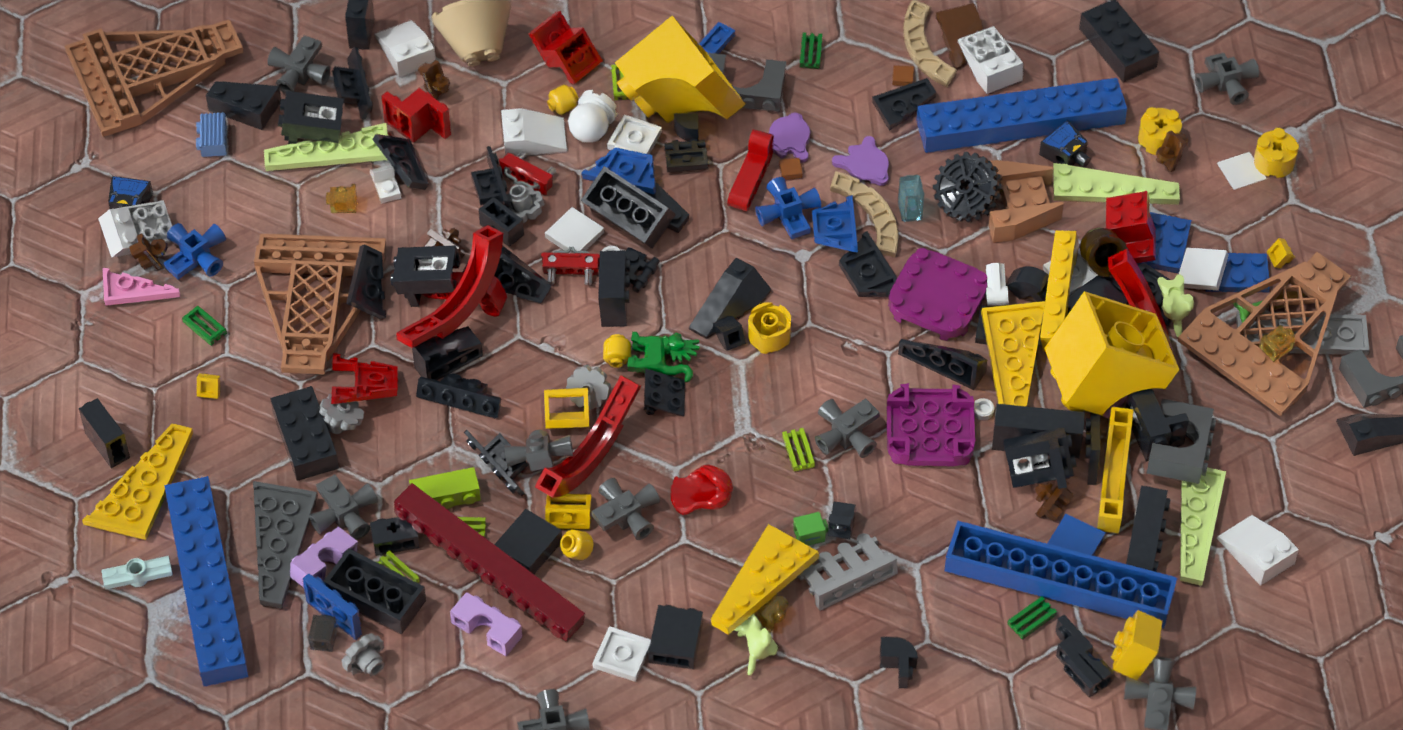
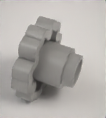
(526, 202)
(594, 380)
(341, 415)
(364, 656)

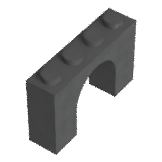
(765, 94)
(1366, 382)
(1186, 462)

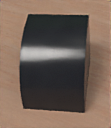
(686, 125)
(729, 333)

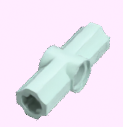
(147, 570)

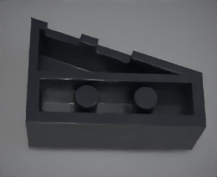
(244, 102)
(613, 288)
(442, 356)

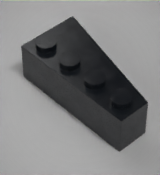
(1147, 528)

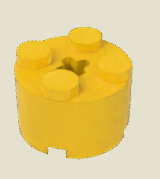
(1155, 125)
(1276, 153)
(769, 327)

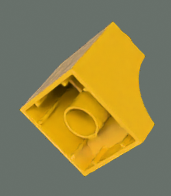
(675, 75)
(1108, 353)

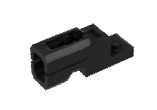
(1076, 655)

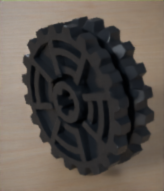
(983, 186)

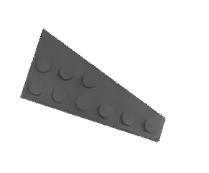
(280, 533)

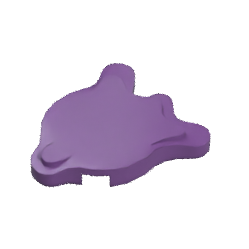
(791, 136)
(864, 162)

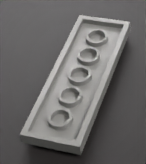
(1342, 335)

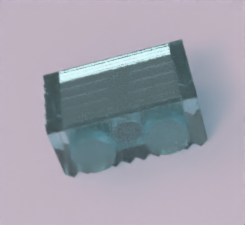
(911, 198)

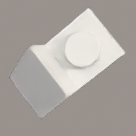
(385, 183)

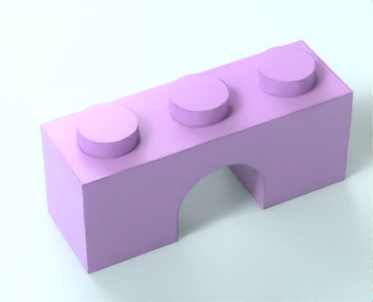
(329, 549)
(473, 612)

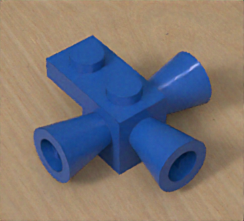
(788, 207)
(194, 250)

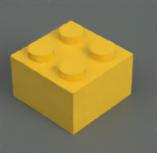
(1136, 645)

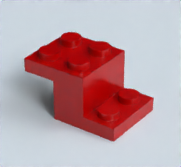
(565, 47)
(416, 114)
(1132, 222)

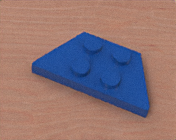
(630, 165)
(836, 225)

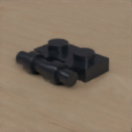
(687, 159)
(638, 263)

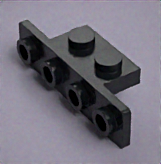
(352, 84)
(489, 182)
(460, 393)
(495, 453)

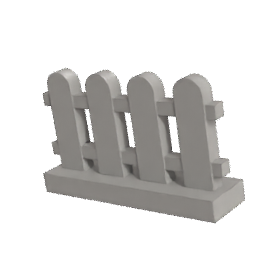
(849, 582)

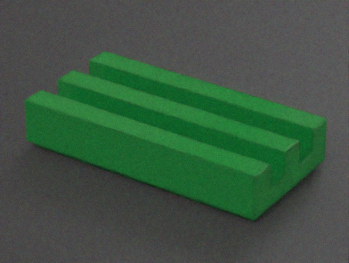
(811, 38)
(214, 335)
(1028, 610)

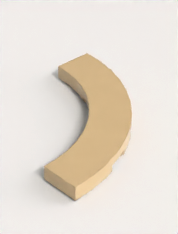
(919, 48)
(874, 206)

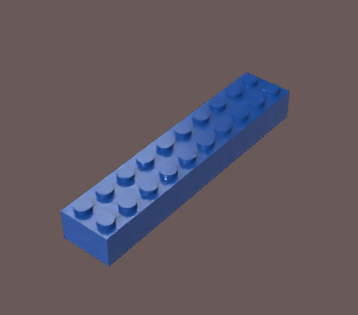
(1020, 114)
(1058, 573)
(206, 581)

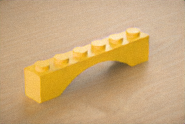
(1059, 282)
(1115, 470)

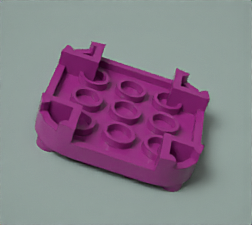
(937, 293)
(930, 426)

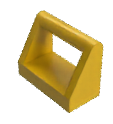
(566, 419)
(569, 515)

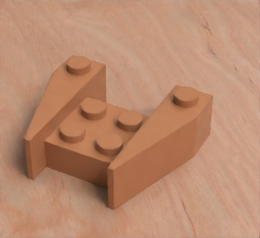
(1024, 201)

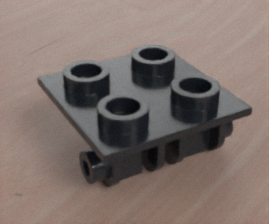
(663, 393)

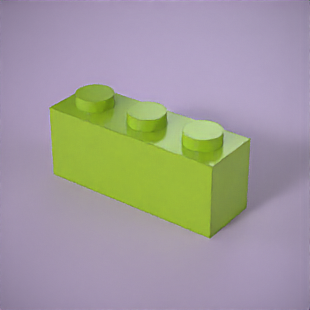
(451, 487)

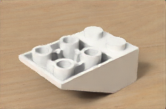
(991, 60)
(125, 223)

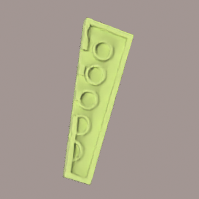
(351, 148)
(1093, 185)
(1198, 520)

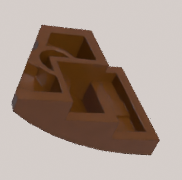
(956, 24)

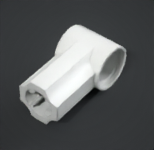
(997, 290)

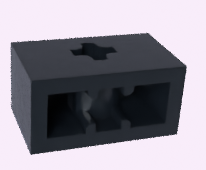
(503, 219)
(393, 535)

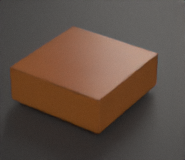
(902, 75)
(790, 168)

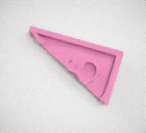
(130, 289)

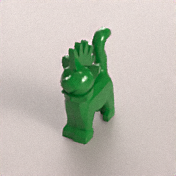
(655, 350)

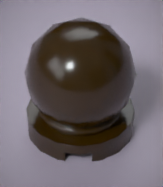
(1098, 246)

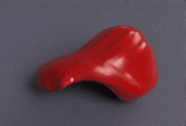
(703, 488)

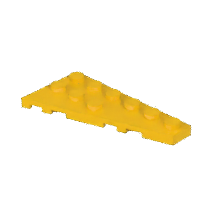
(1012, 347)
(141, 490)
(768, 569)

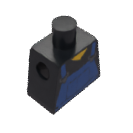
(1065, 146)
(129, 192)

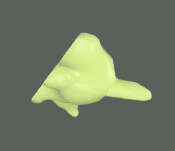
(1175, 303)
(758, 640)

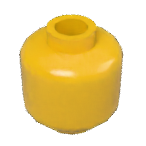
(562, 99)
(616, 350)
(577, 544)

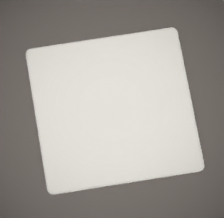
(1240, 170)

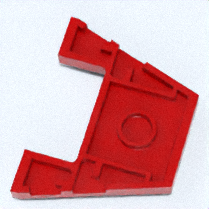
(371, 380)

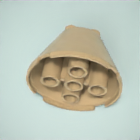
(474, 28)

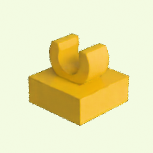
(1280, 253)
(208, 386)

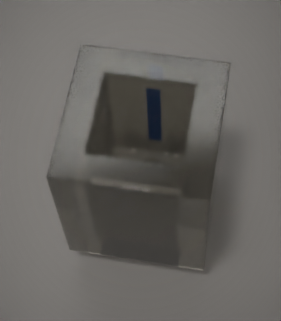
(322, 633)

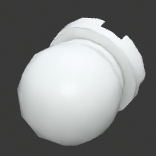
(592, 116)

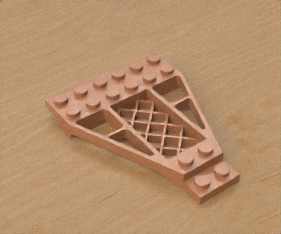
(112, 94)
(316, 256)
(1243, 360)

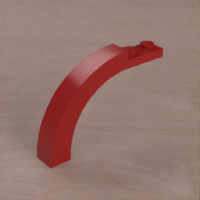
(1135, 285)
(467, 295)
(574, 470)

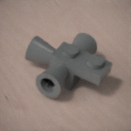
(299, 64)
(1227, 75)
(847, 427)
(539, 450)
(343, 507)
(625, 508)
(1159, 694)
(553, 716)

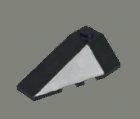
(519, 278)
(733, 295)
(952, 363)
(1371, 431)

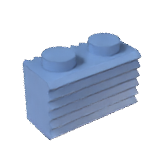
(212, 134)

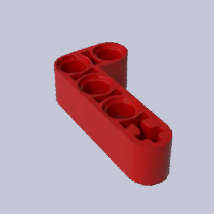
(752, 170)
(491, 303)

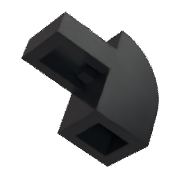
(1027, 282)
(841, 520)
(899, 654)

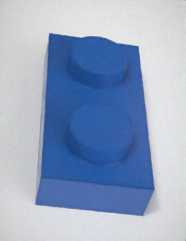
(717, 38)

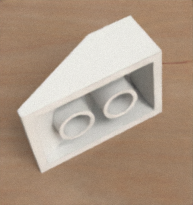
(406, 47)
(532, 132)
(1259, 548)

